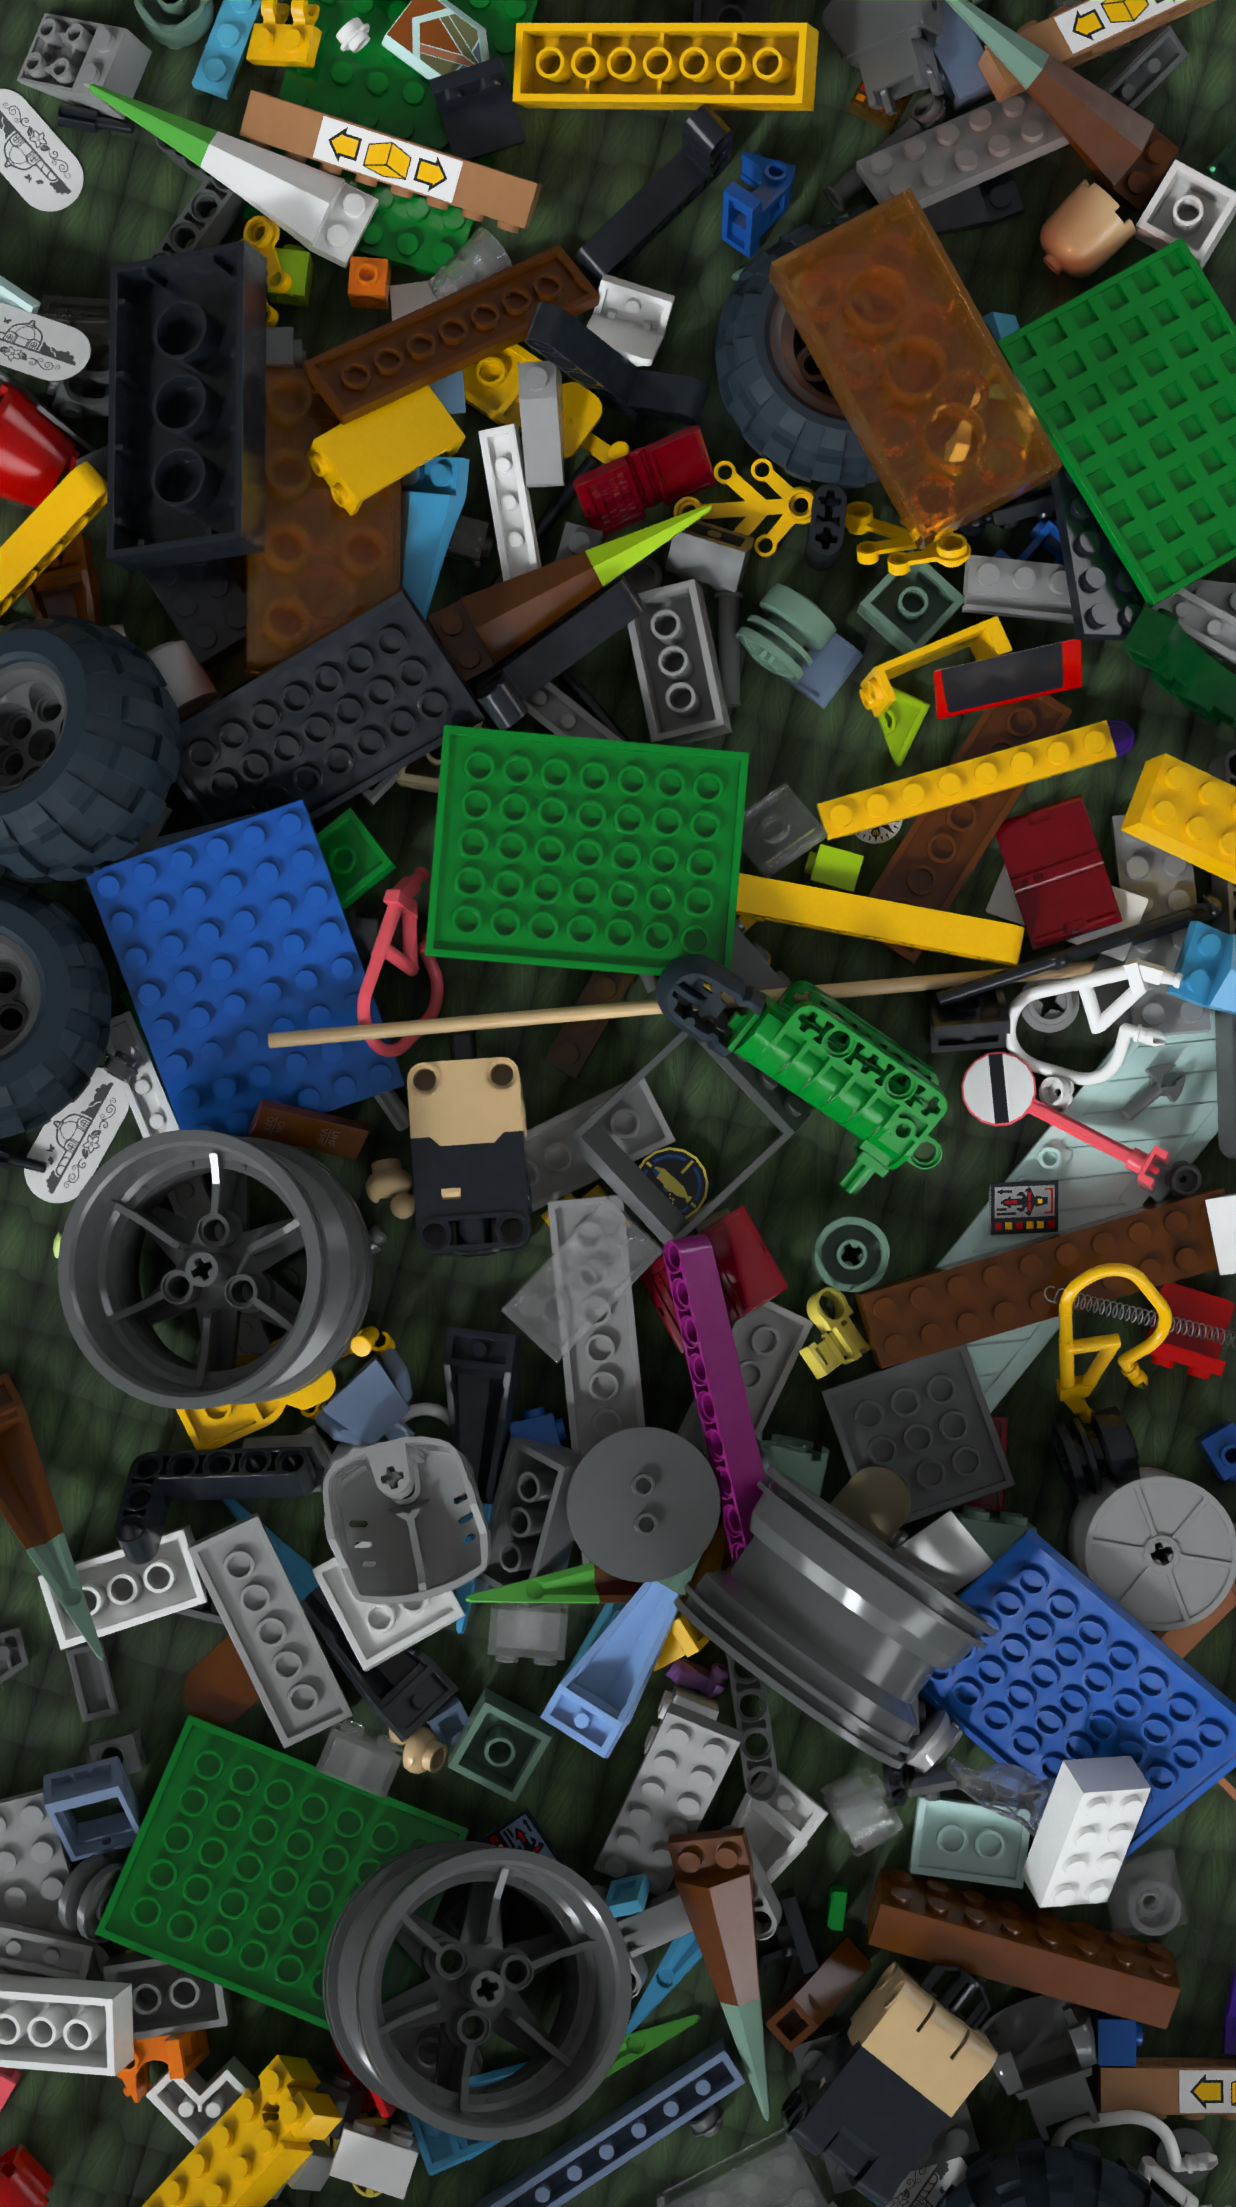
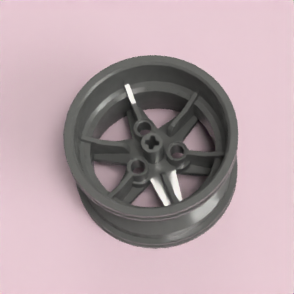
(103, 1259)
(833, 1619)
(564, 2063)

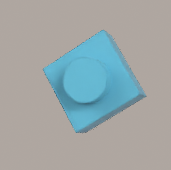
(628, 1895)

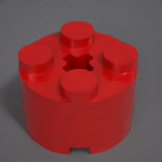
(23, 2179)

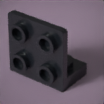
(478, 110)

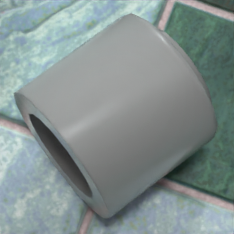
(185, 677)

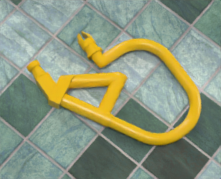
(1074, 1388)

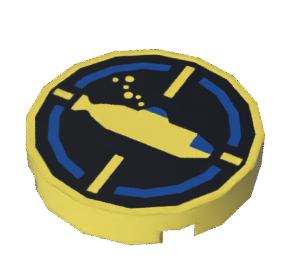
(678, 1177)

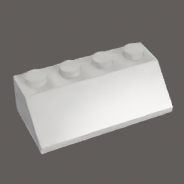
(129, 1593)

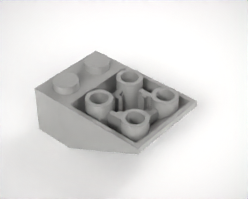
(77, 53)

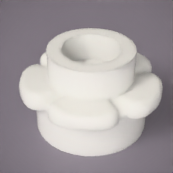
(353, 35)
(1049, 1092)

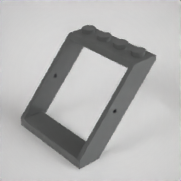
(637, 1189)

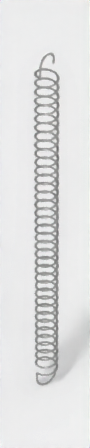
(1154, 1315)

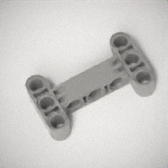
(667, 1920)

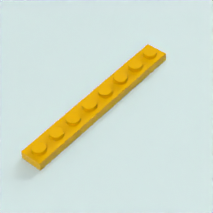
(967, 780)

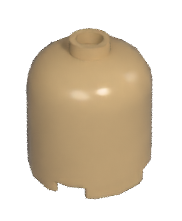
(1084, 232)

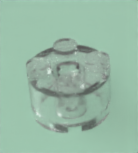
(860, 1811)

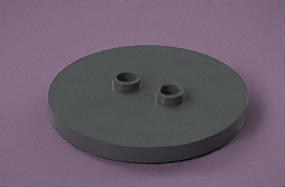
(643, 1504)

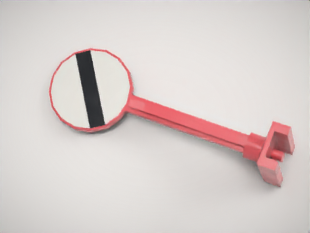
(1003, 1090)

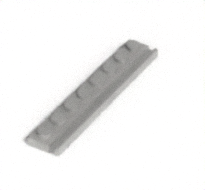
(1042, 592)

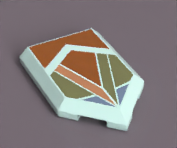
(436, 38)

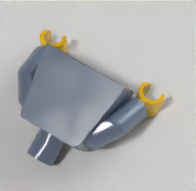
(369, 1401)

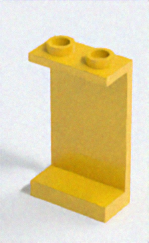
(383, 447)
(985, 640)

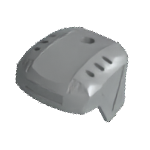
(415, 1538)

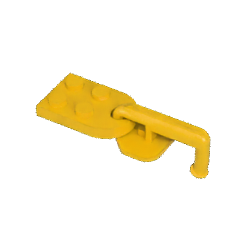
(494, 391)
(224, 1424)

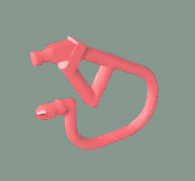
(400, 902)

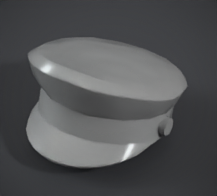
(934, 1742)

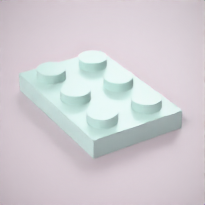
(967, 1843)

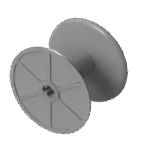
(1156, 1548)

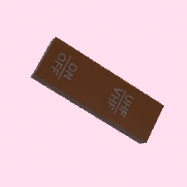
(308, 1129)

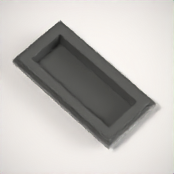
(92, 1683)

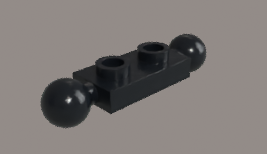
(1009, 515)

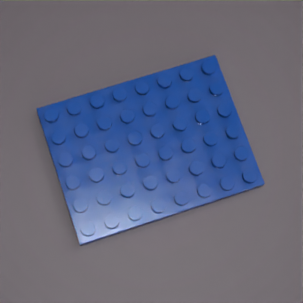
(235, 944)
(1082, 1683)

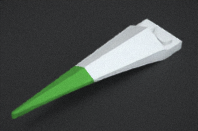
(300, 199)

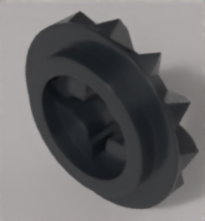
(895, 1784)

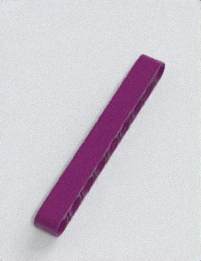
(716, 1382)

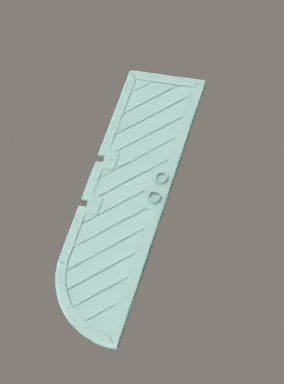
(1093, 1182)

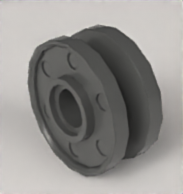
(87, 1895)

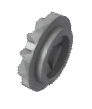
(1052, 1020)

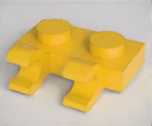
(283, 43)

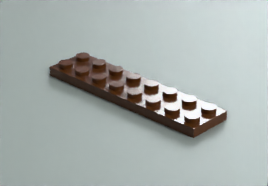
(446, 335)
(950, 841)

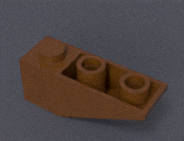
(816, 1994)

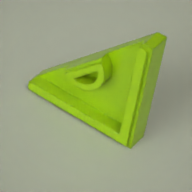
(902, 723)

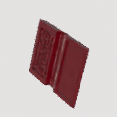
(643, 478)
(1057, 873)
(744, 1268)

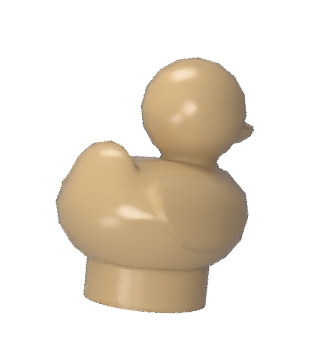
(393, 1182)
(422, 1751)

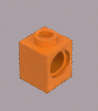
(369, 282)

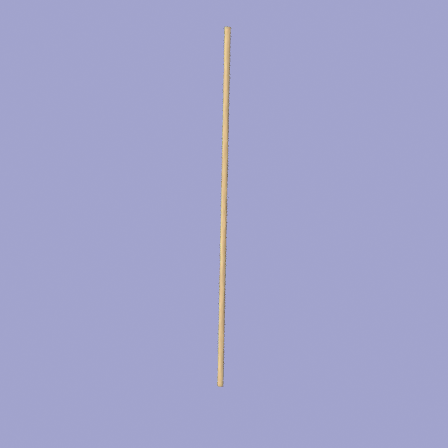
(630, 1008)

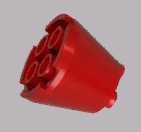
(30, 450)

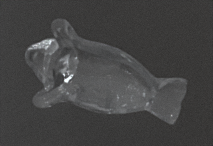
(1005, 1790)

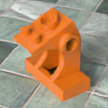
(178, 2050)

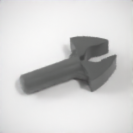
(1154, 1091)

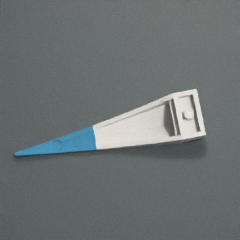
(777, 1834)

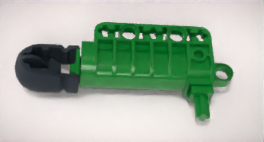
(815, 1061)

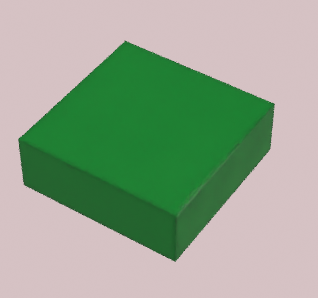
(836, 1906)

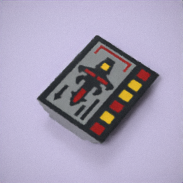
(1023, 1207)

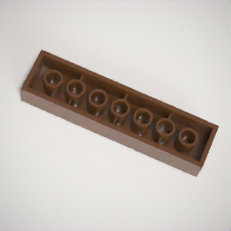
(1023, 1948)

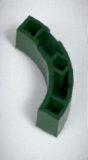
(1182, 666)

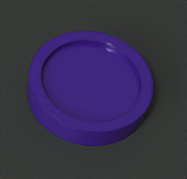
(1122, 736)

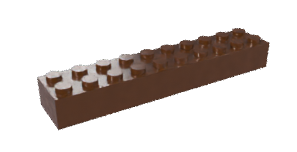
(1008, 1284)

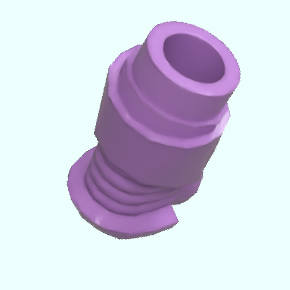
(696, 1677)

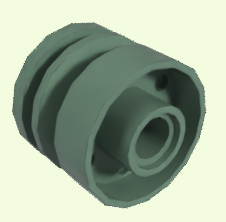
(791, 625)

